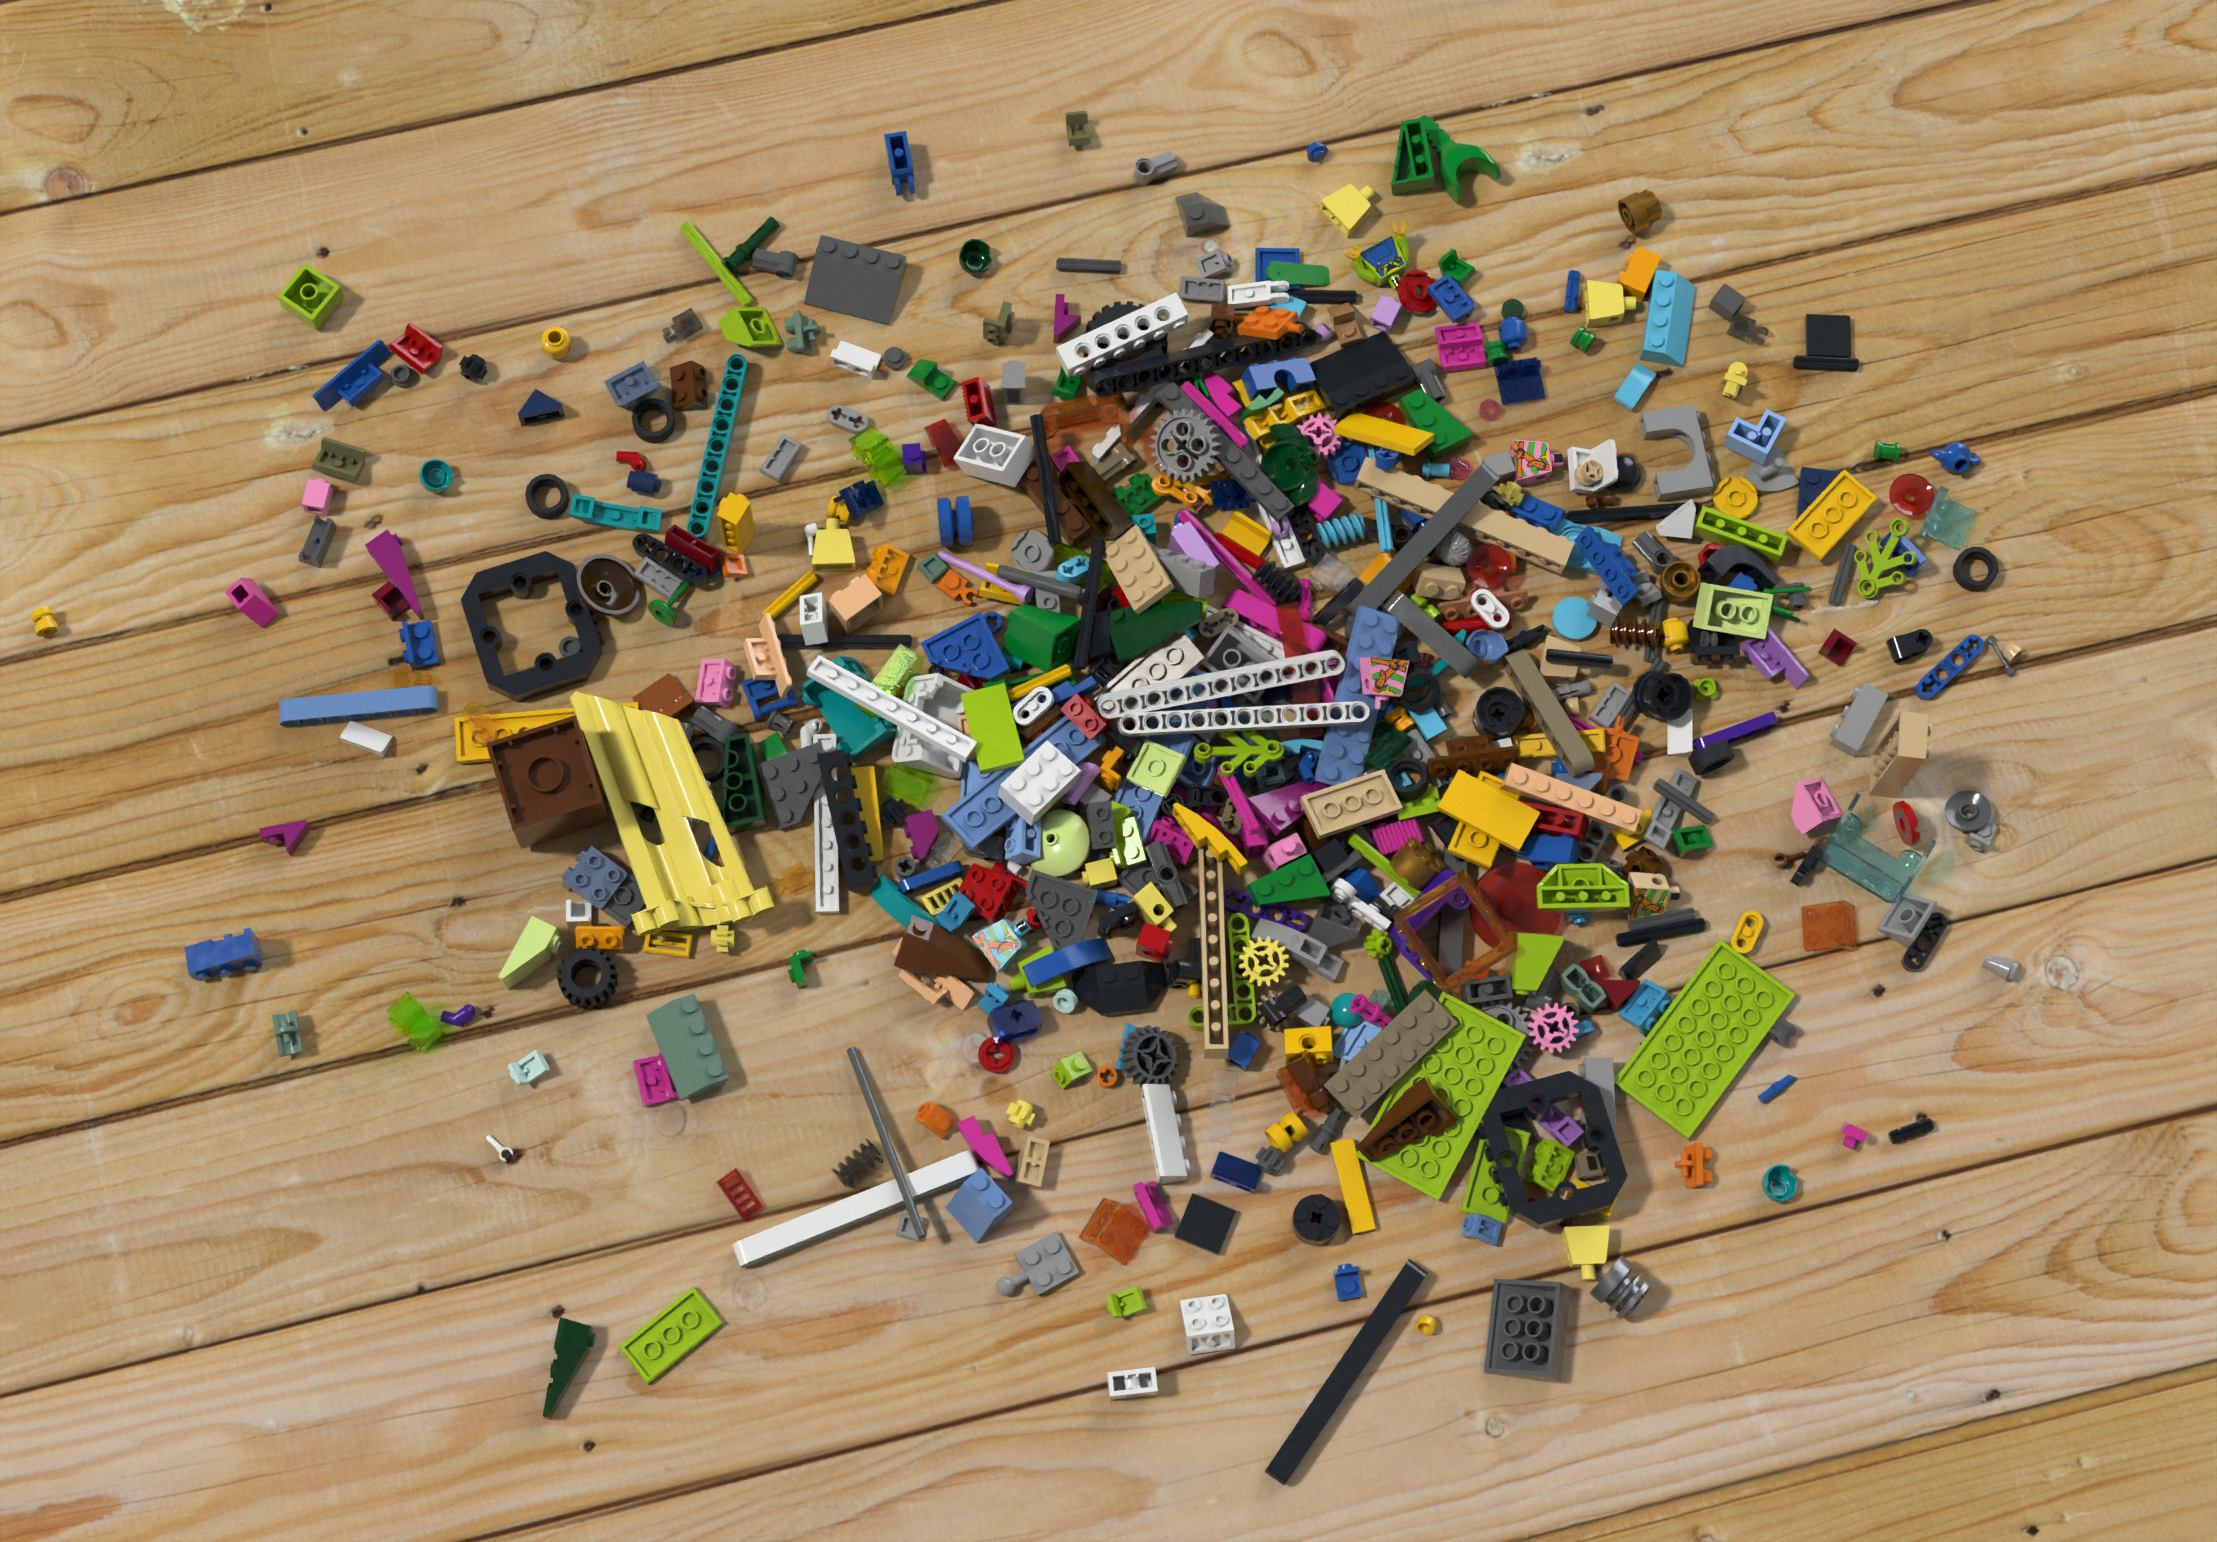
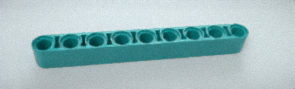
(718, 438)

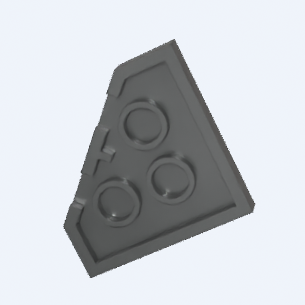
(791, 783)
(1061, 907)

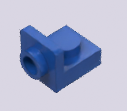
(1347, 1282)

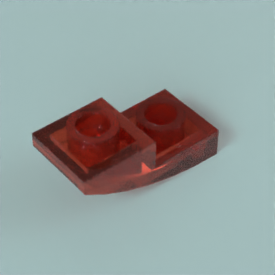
(944, 440)

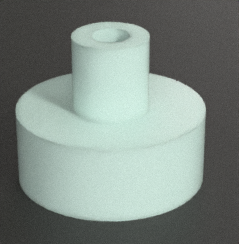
(1065, 1000)

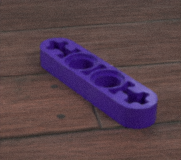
(1739, 731)
(1264, 911)

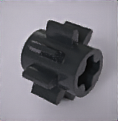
(473, 367)
(893, 811)

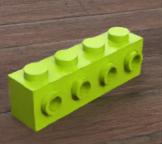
(1730, 530)

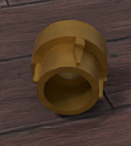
(1639, 210)
(1685, 572)

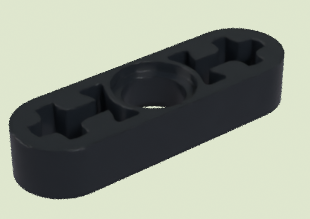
(1305, 544)
(1338, 602)
(1933, 940)

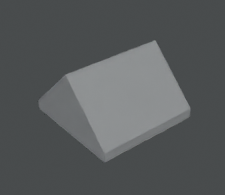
(1907, 919)

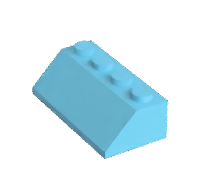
(1667, 319)

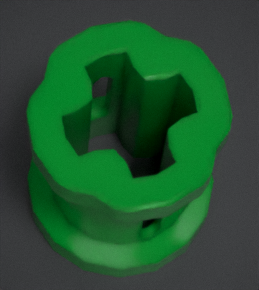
(1886, 451)

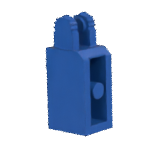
(899, 161)
(1547, 851)

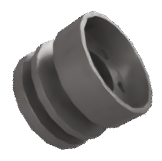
(1621, 1288)

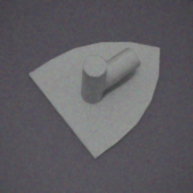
(1773, 475)

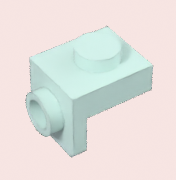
(528, 1068)

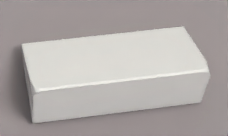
(1680, 735)
(366, 738)

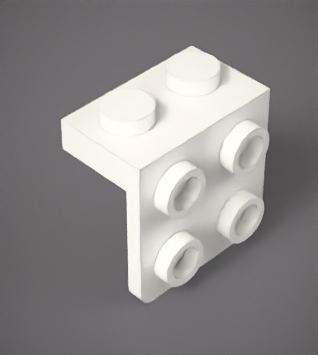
(1605, 455)

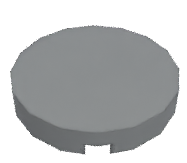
(1032, 551)

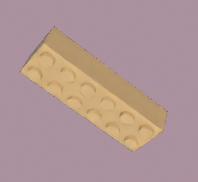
(1899, 754)

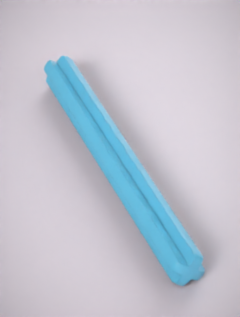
(1382, 515)

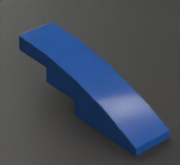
(1066, 691)

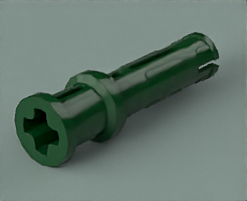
(744, 251)

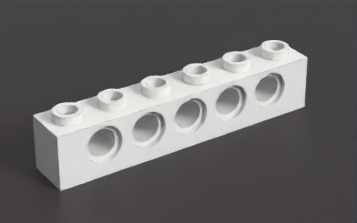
(1108, 334)

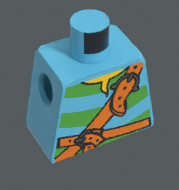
(1003, 942)

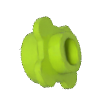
(1709, 683)

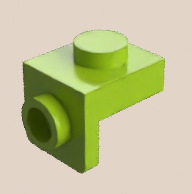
(1071, 1069)
(1126, 1302)

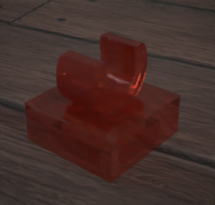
(1595, 968)

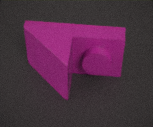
(1063, 323)
(292, 833)

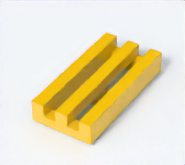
(665, 952)

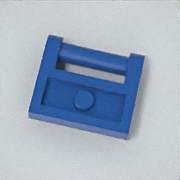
(762, 689)

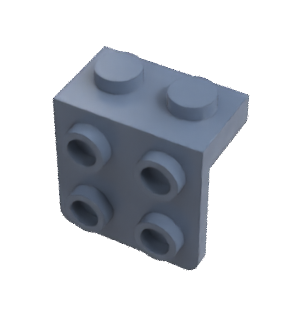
(631, 384)
(594, 877)

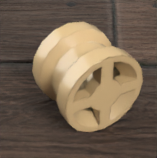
(1588, 473)

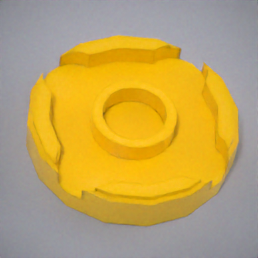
(1735, 497)

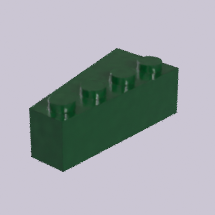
(742, 795)

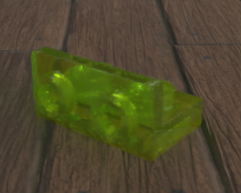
(905, 784)

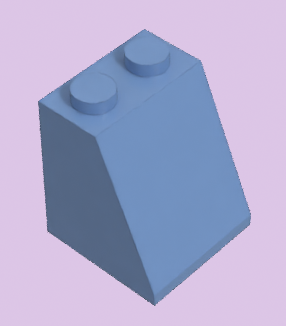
(980, 1205)

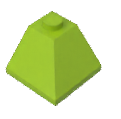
(749, 327)

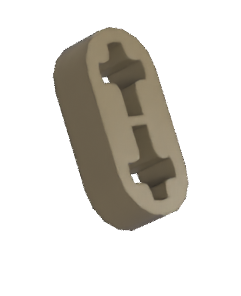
(1215, 619)
(1229, 812)

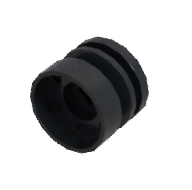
(1672, 696)
(1506, 706)

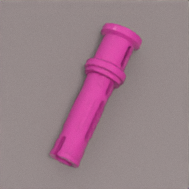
(1371, 1012)

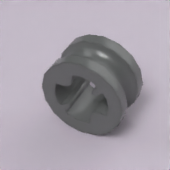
(1708, 639)

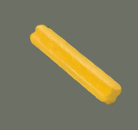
(791, 595)
(1046, 679)

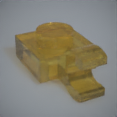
(407, 678)

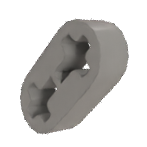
(849, 415)

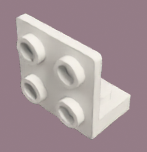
(1208, 1324)

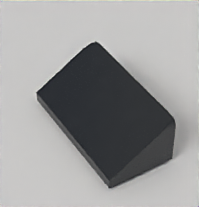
(1641, 961)

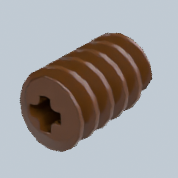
(1634, 633)

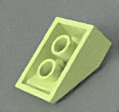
(1732, 610)
(532, 951)

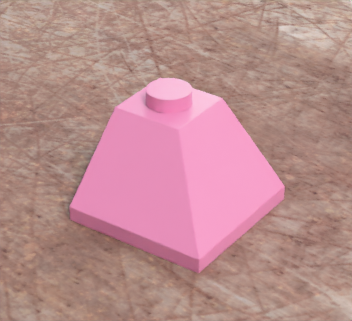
(1813, 806)

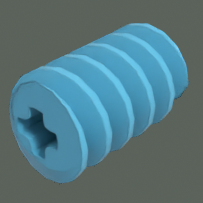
(1341, 530)

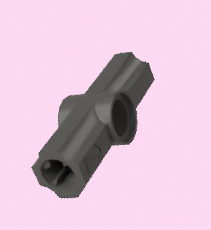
(1162, 862)

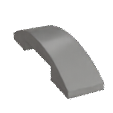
(1665, 812)

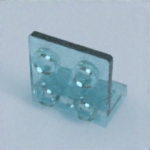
(1947, 521)

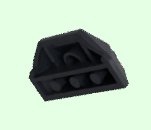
(1120, 986)

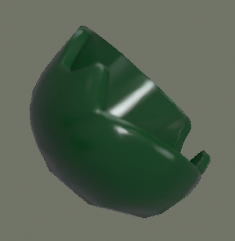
(975, 257)

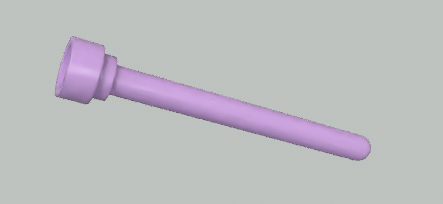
(1022, 592)

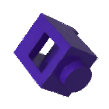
(914, 459)

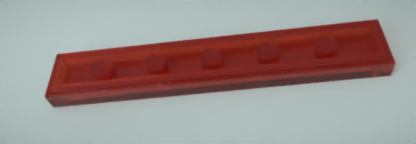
(1295, 645)

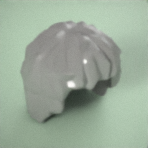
(1453, 549)

